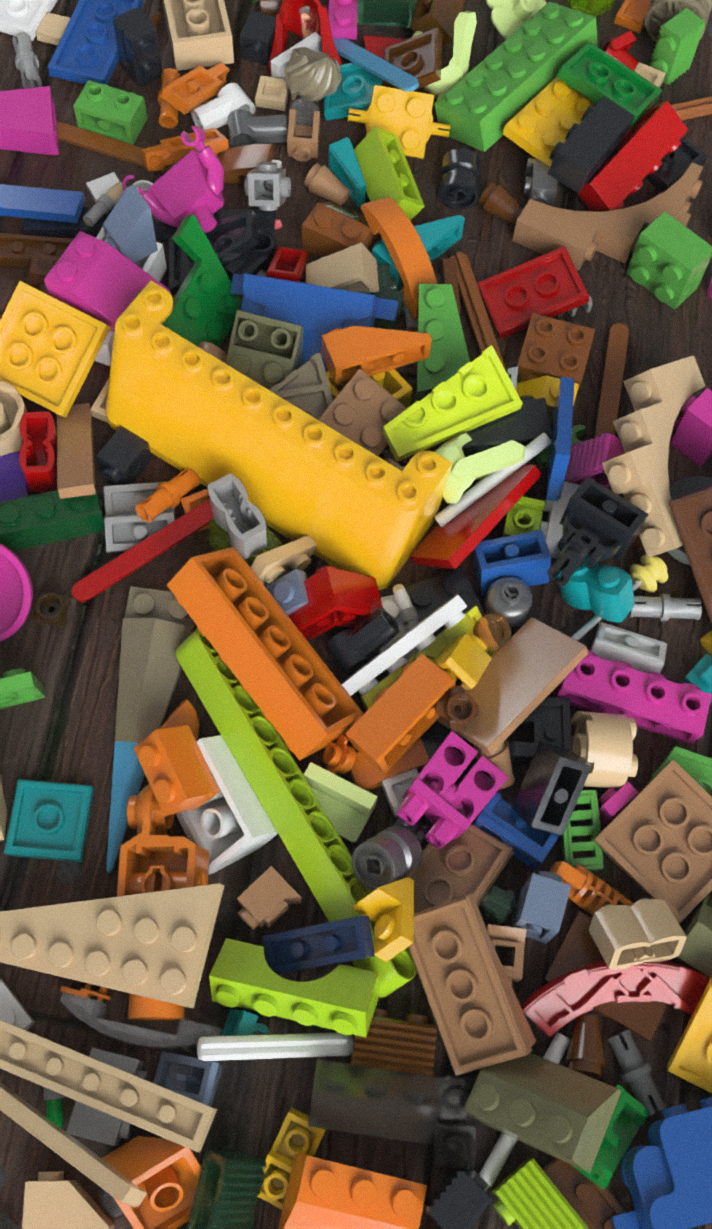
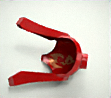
(303, 25)

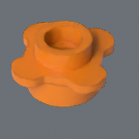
(339, 756)

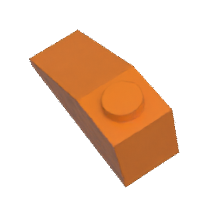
(371, 350)

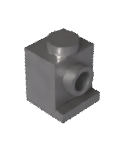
(538, 183)

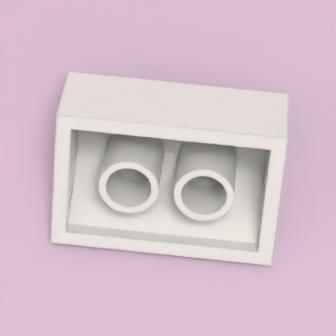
(232, 820)

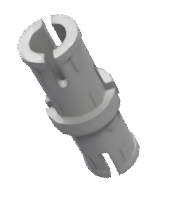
(26, 61)
(666, 607)

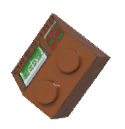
(335, 228)

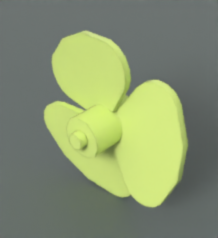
(512, 14)

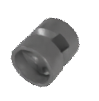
(386, 857)

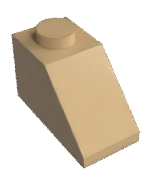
(60, 1205)

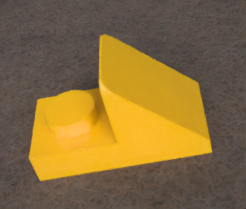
(393, 915)

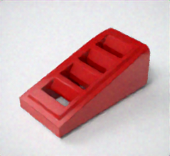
(288, 264)

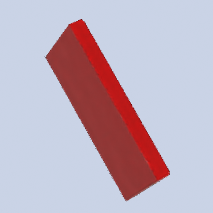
(457, 539)

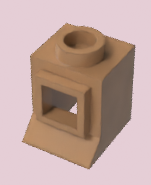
(303, 139)
(266, 900)
(513, 938)

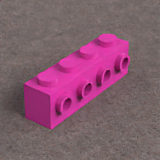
(647, 697)

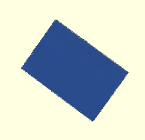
(561, 439)

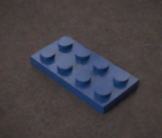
(89, 42)

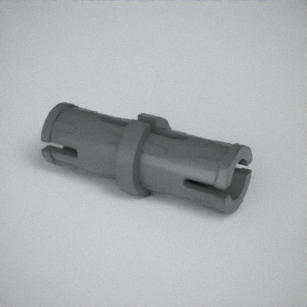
(636, 1072)

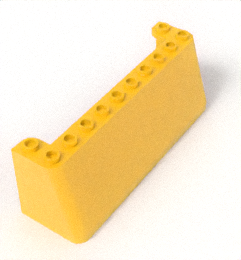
(290, 463)

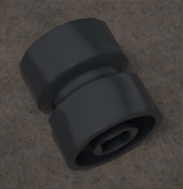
(460, 179)

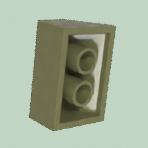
(545, 1107)

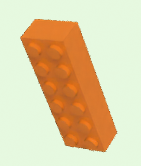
(264, 650)

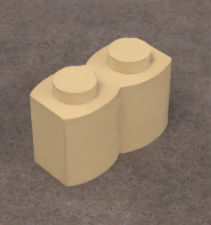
(637, 933)

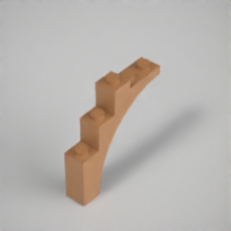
(608, 232)

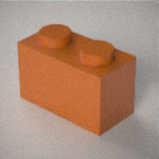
(176, 770)

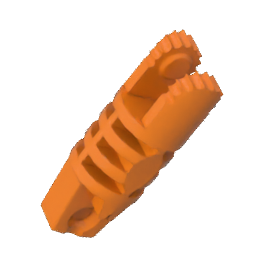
(587, 889)

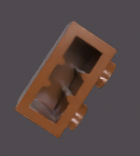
(554, 349)

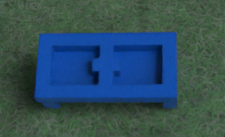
(504, 824)

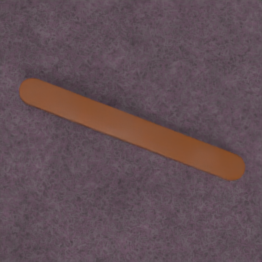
(102, 144)
(612, 379)

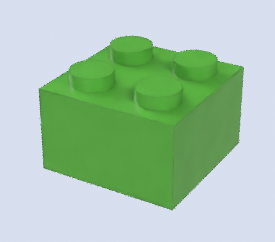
(669, 260)

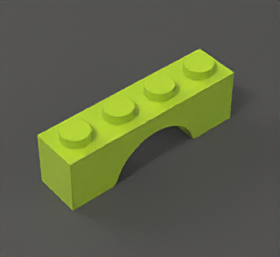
(337, 1001)

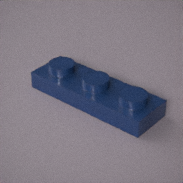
(319, 945)

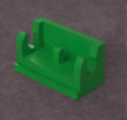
(622, 1128)

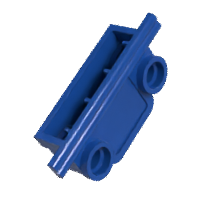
(310, 306)
(673, 1174)

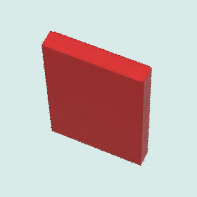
(539, 286)

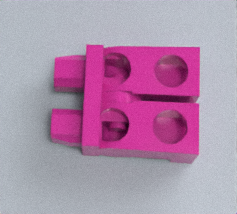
(441, 799)

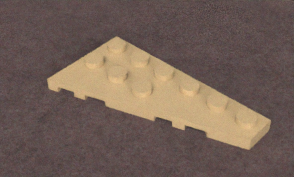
(123, 943)

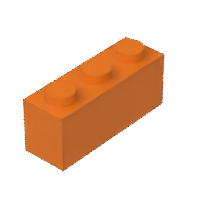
(401, 713)

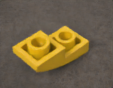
(293, 1137)

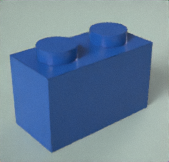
(512, 556)

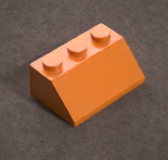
(348, 1197)

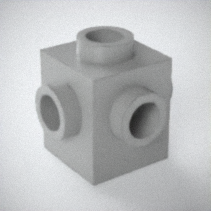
(260, 194)

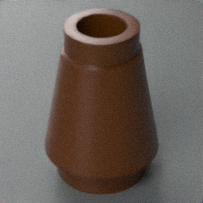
(500, 203)
(586, 1047)

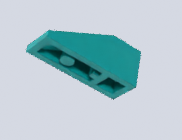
(435, 236)

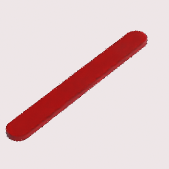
(142, 553)

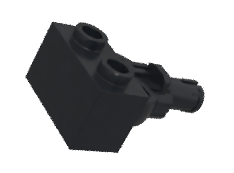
(595, 526)

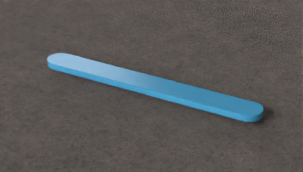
(376, 65)

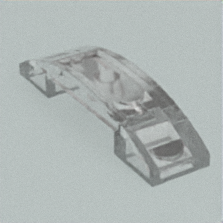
(93, 1013)

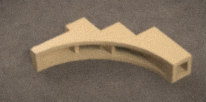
(645, 439)

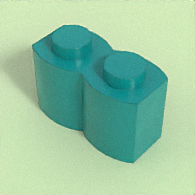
(600, 589)

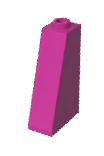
(29, 121)

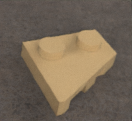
(283, 559)

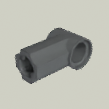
(250, 129)

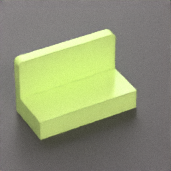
(343, 802)

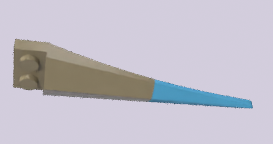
(147, 680)

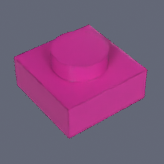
(614, 801)

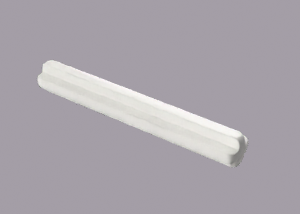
(274, 1046)

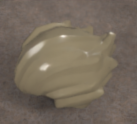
(312, 74)

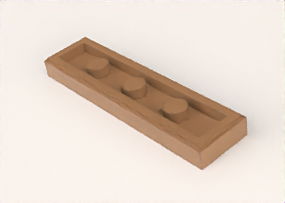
(75, 453)

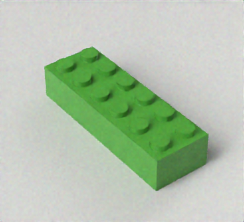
(514, 74)

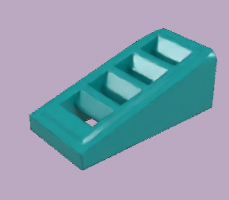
(346, 168)

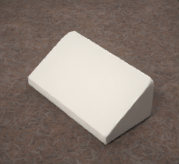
(626, 646)

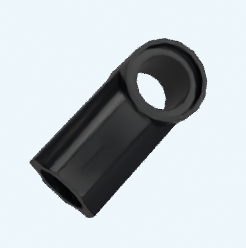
(256, 258)
(357, 645)

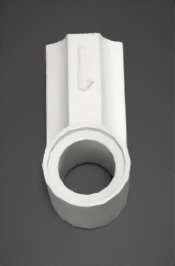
(217, 110)

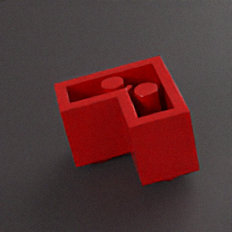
(335, 600)

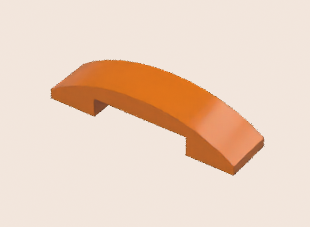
(404, 246)

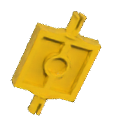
(404, 115)

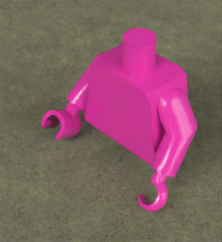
(188, 187)

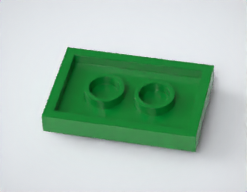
(600, 75)

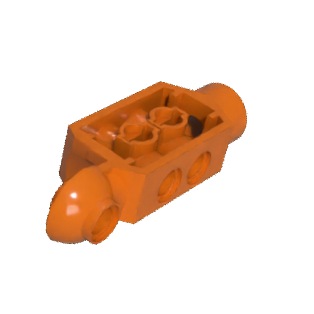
(153, 864)

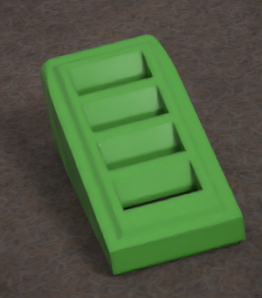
(591, 814)

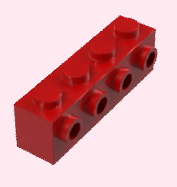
(635, 157)

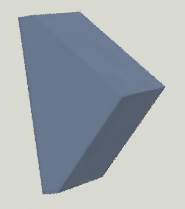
(189, 1076)

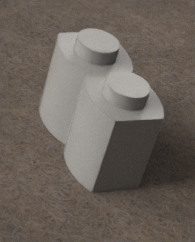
(237, 515)

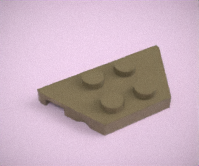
(307, 387)

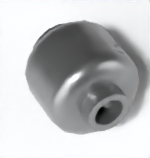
(510, 599)

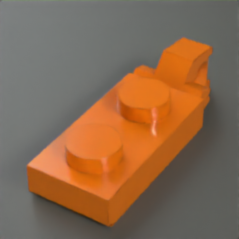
(195, 87)
(173, 149)

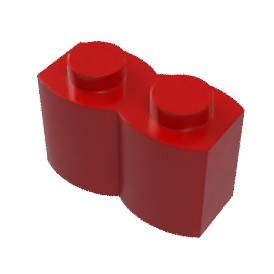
(39, 451)

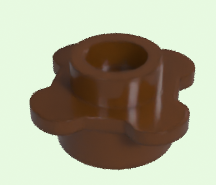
(467, 706)

